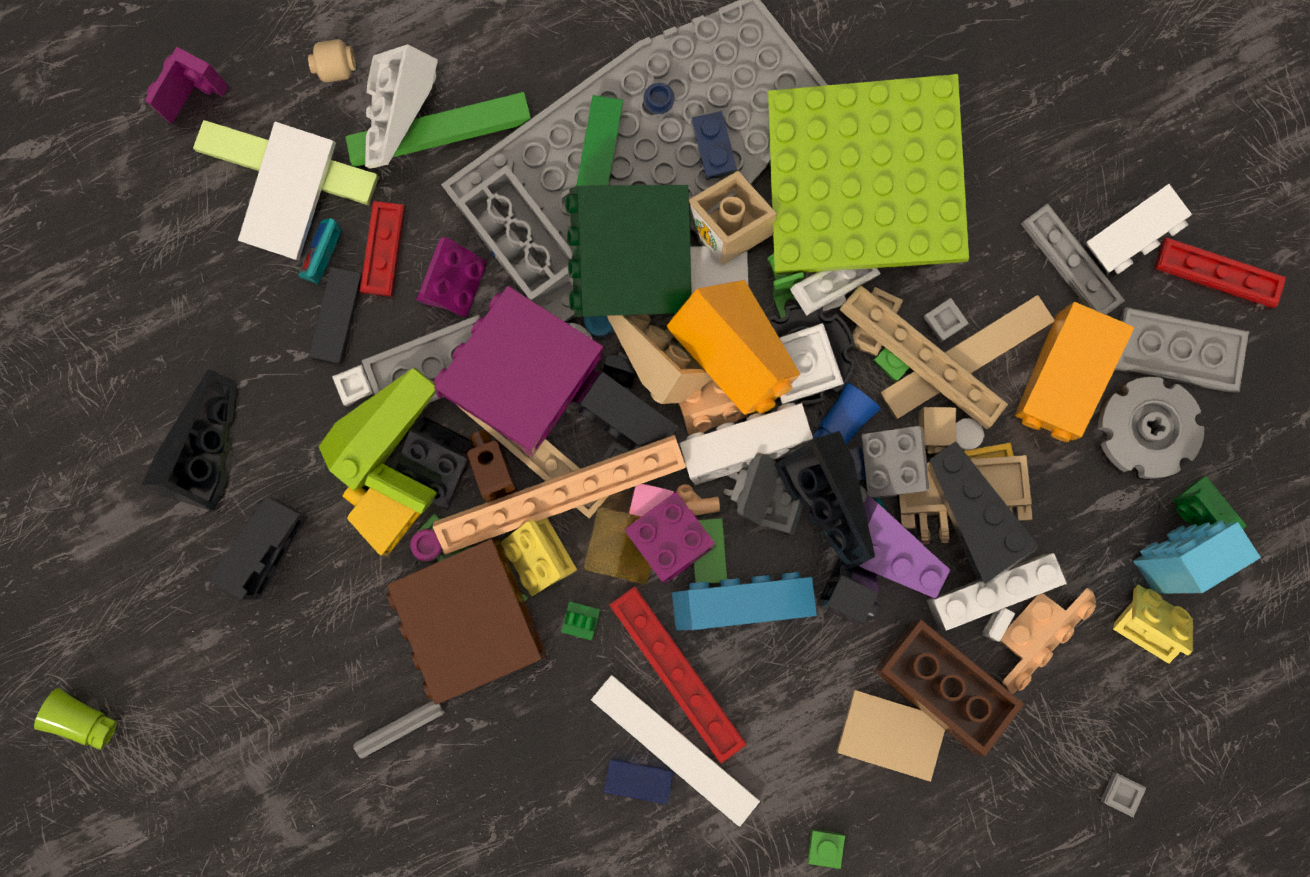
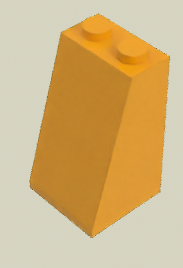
(735, 345)
(1072, 371)

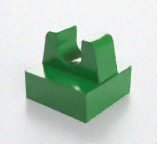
(580, 620)

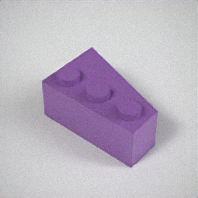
(900, 554)

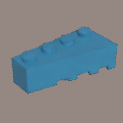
(744, 603)

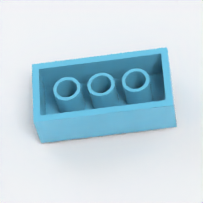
(1196, 558)

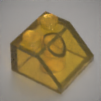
(613, 551)

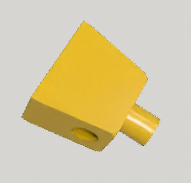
(379, 518)

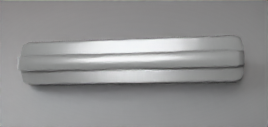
(398, 729)

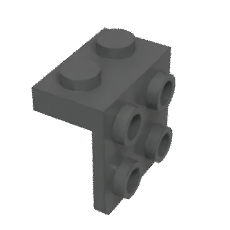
(767, 499)

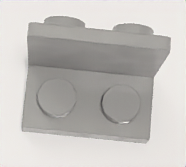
(895, 462)

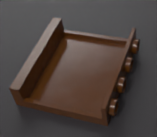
(465, 621)

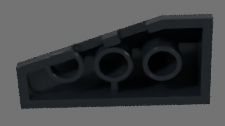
(194, 452)
(828, 486)

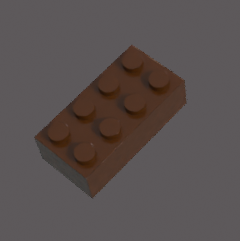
(949, 687)

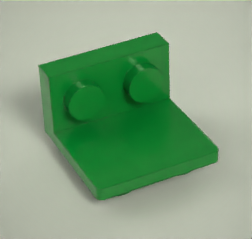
(1205, 504)

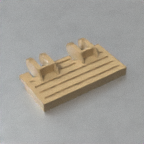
(1005, 475)

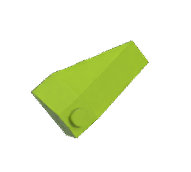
(375, 428)

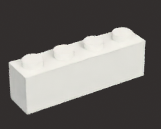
(736, 445)
(1014, 586)

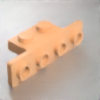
(1039, 632)

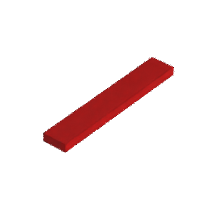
(678, 675)

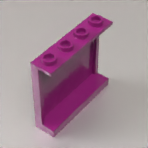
(519, 369)

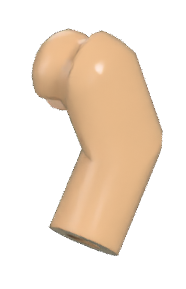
(696, 504)

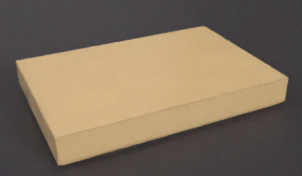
(890, 736)

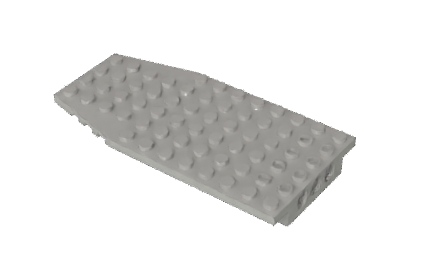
(709, 64)

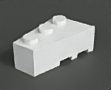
(1139, 230)

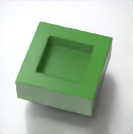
(890, 365)
(826, 848)

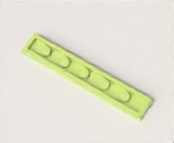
(249, 152)

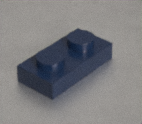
(713, 145)

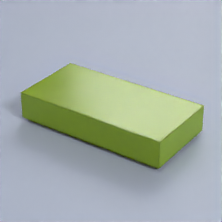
(401, 488)

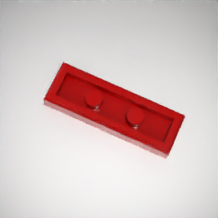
(382, 248)

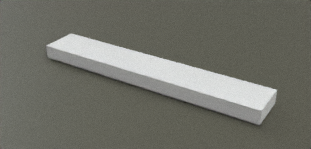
(675, 750)

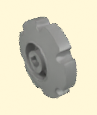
(1171, 416)

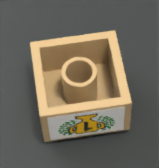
(737, 223)

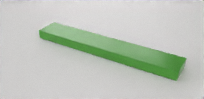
(452, 126)

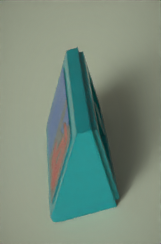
(320, 251)

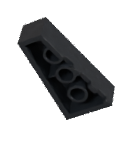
(984, 523)

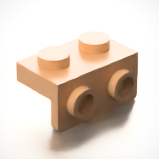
(708, 409)

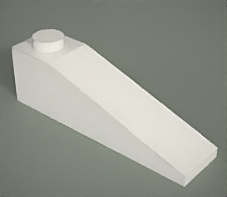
(398, 88)

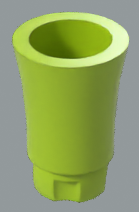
(74, 720)

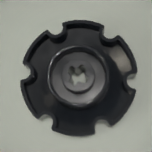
(837, 333)

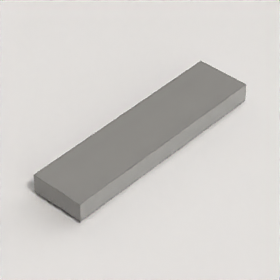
(1072, 261)

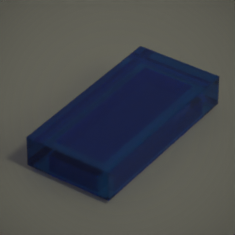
(638, 781)

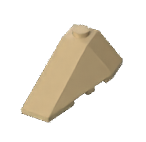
(659, 361)

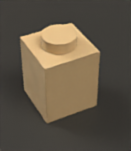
(938, 427)

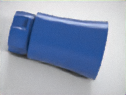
(848, 413)

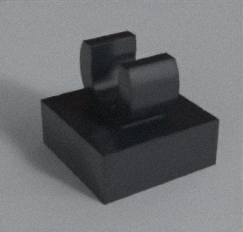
(620, 368)

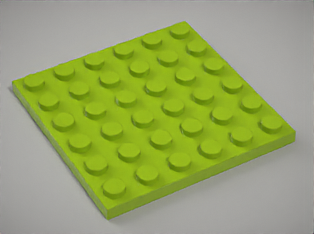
(868, 175)

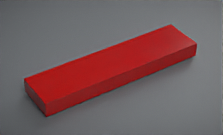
(1220, 272)

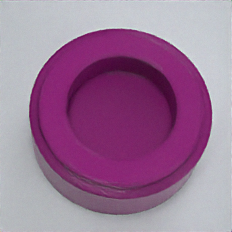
(426, 545)

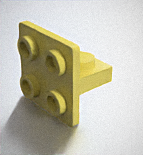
(538, 555)
(1156, 625)

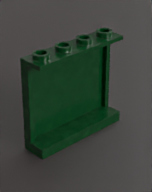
(629, 249)

